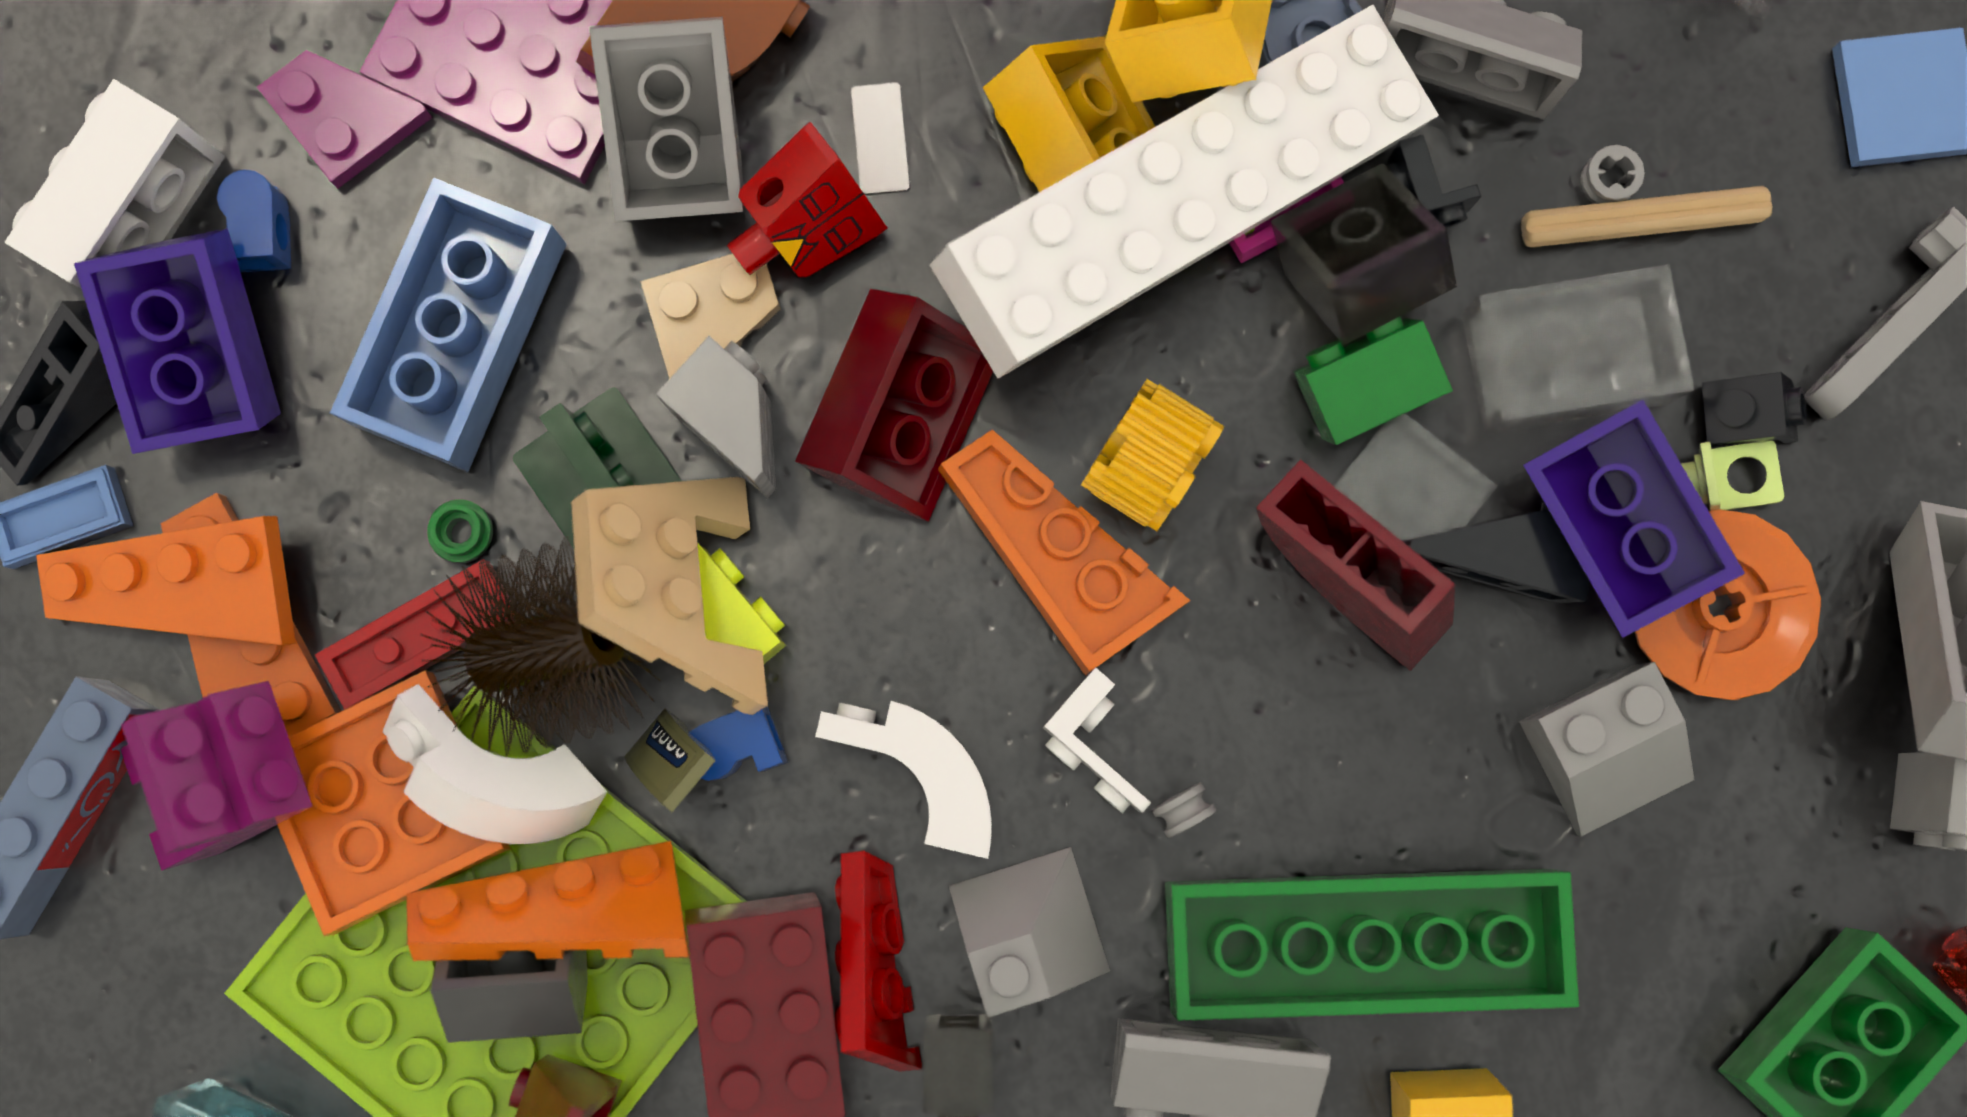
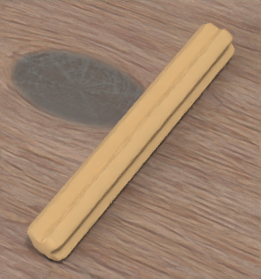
(1646, 216)

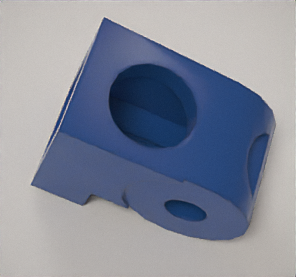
(256, 221)
(739, 738)

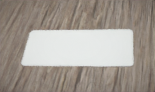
(880, 138)

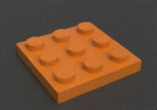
(363, 835)

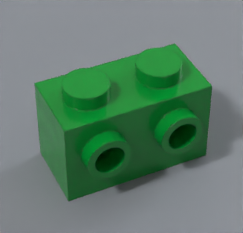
(1371, 379)

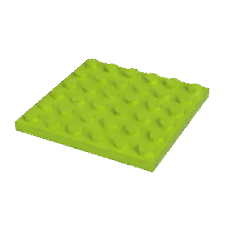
(368, 1012)

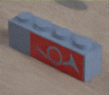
(60, 796)

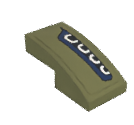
(669, 760)

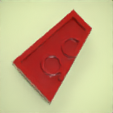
(871, 988)

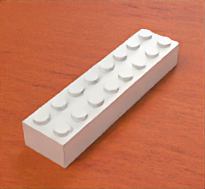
(1181, 191)

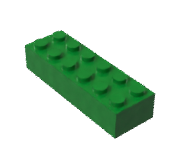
(1371, 944)

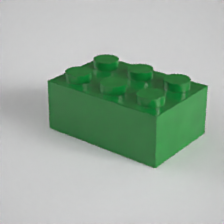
(1849, 1036)

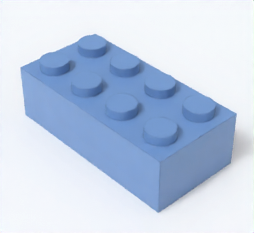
(449, 325)

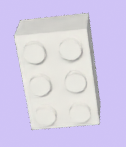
(115, 185)

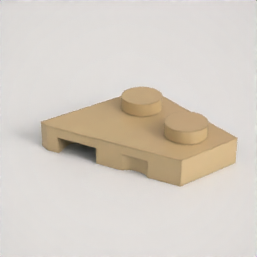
(708, 301)

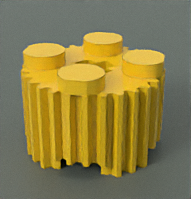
(1152, 455)

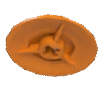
(1763, 630)

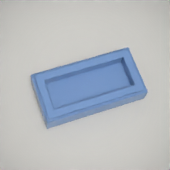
(62, 516)

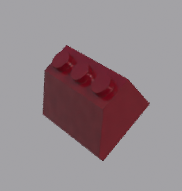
(897, 403)

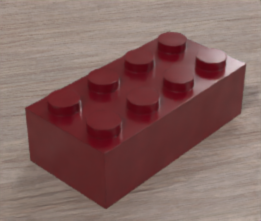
(765, 1008)

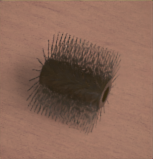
(535, 651)

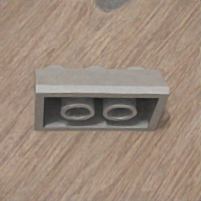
(1488, 50)
(1214, 1072)

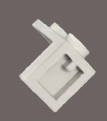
(1087, 708)

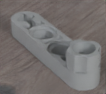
(1944, 251)

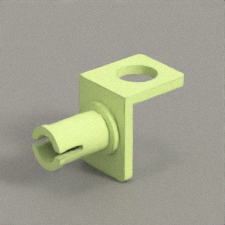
(1710, 479)

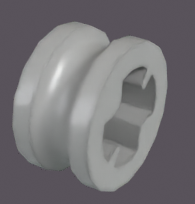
(1609, 157)
(1184, 810)

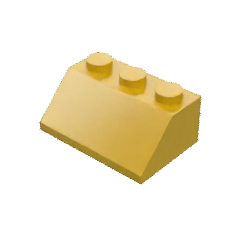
(1064, 108)

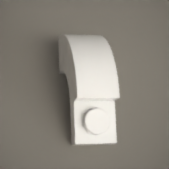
(947, 773)
(486, 792)

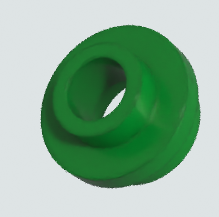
(442, 524)

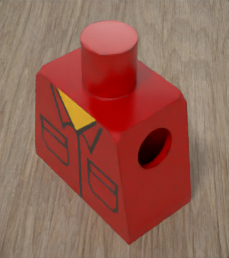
(804, 209)

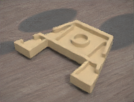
(644, 580)

